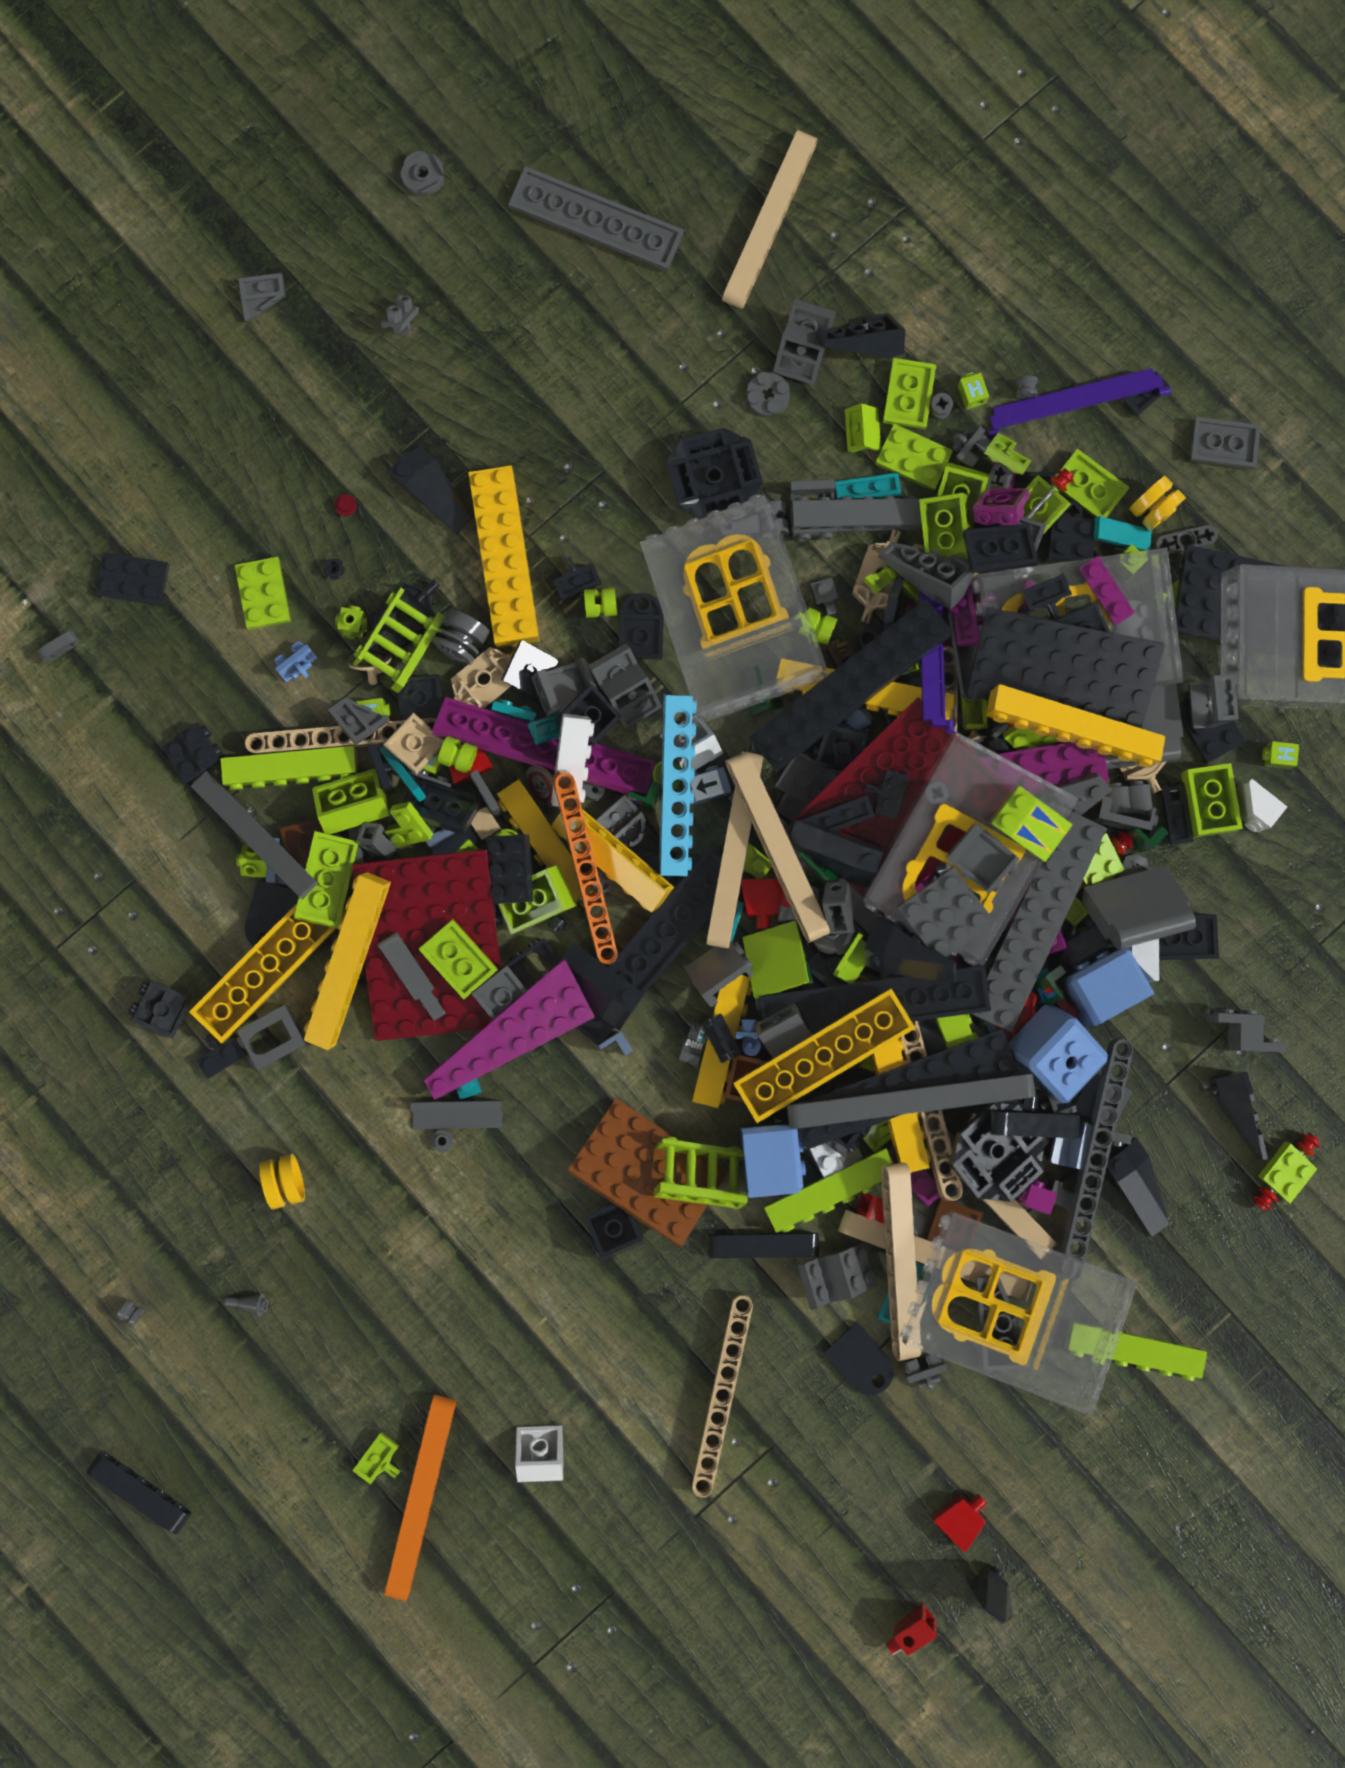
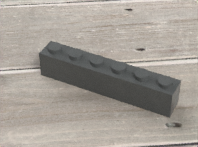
(856, 515)

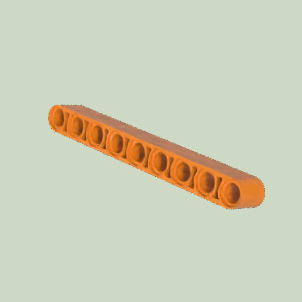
(589, 877)
(420, 1498)

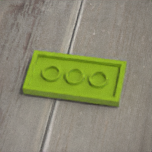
(331, 866)

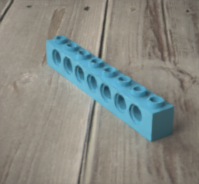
(671, 705)

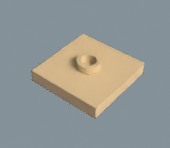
(414, 744)

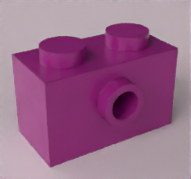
(1037, 1197)

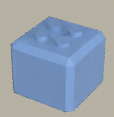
(1105, 986)
(1057, 1053)
(772, 1160)

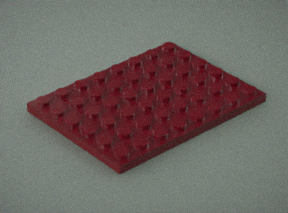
(904, 747)
(419, 903)

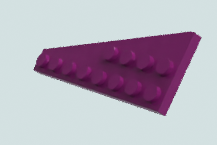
(536, 1017)

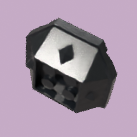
(710, 453)
(1004, 1172)

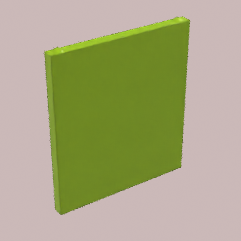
(776, 959)

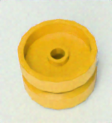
(1157, 503)
(282, 1181)

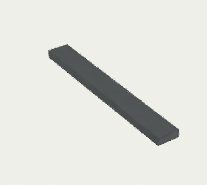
(254, 835)

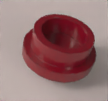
(345, 505)

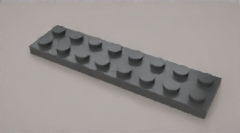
(596, 218)

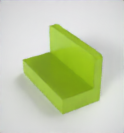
(862, 428)
(852, 962)

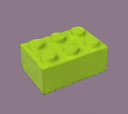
(1212, 800)
(350, 802)
(550, 898)

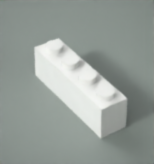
(572, 754)

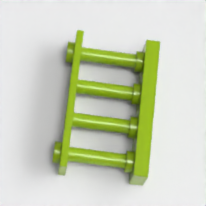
(420, 641)
(690, 1192)

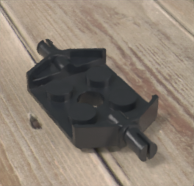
(415, 597)

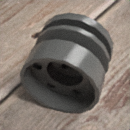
(459, 639)

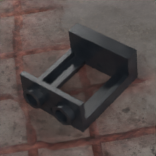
(518, 960)

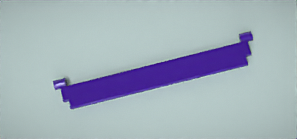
(1076, 398)
(933, 682)

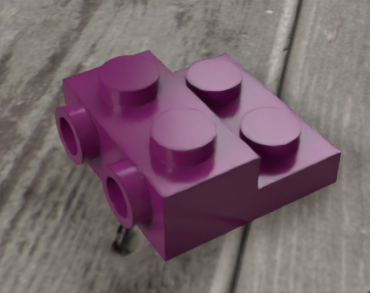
(1000, 506)

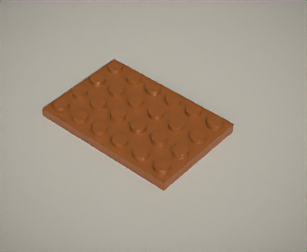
(626, 1167)

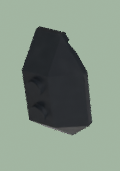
(1082, 944)

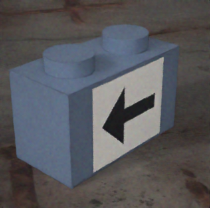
(709, 785)

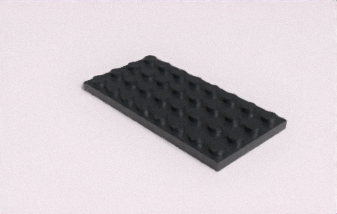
(1200, 600)
(1066, 664)

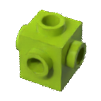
(353, 629)
(250, 863)

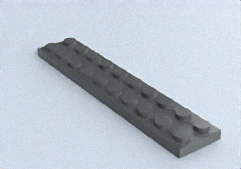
(1039, 922)

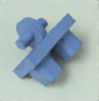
(296, 663)
(751, 1043)

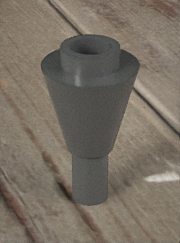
(253, 1304)

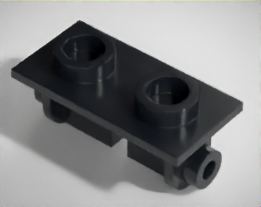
(721, 1038)

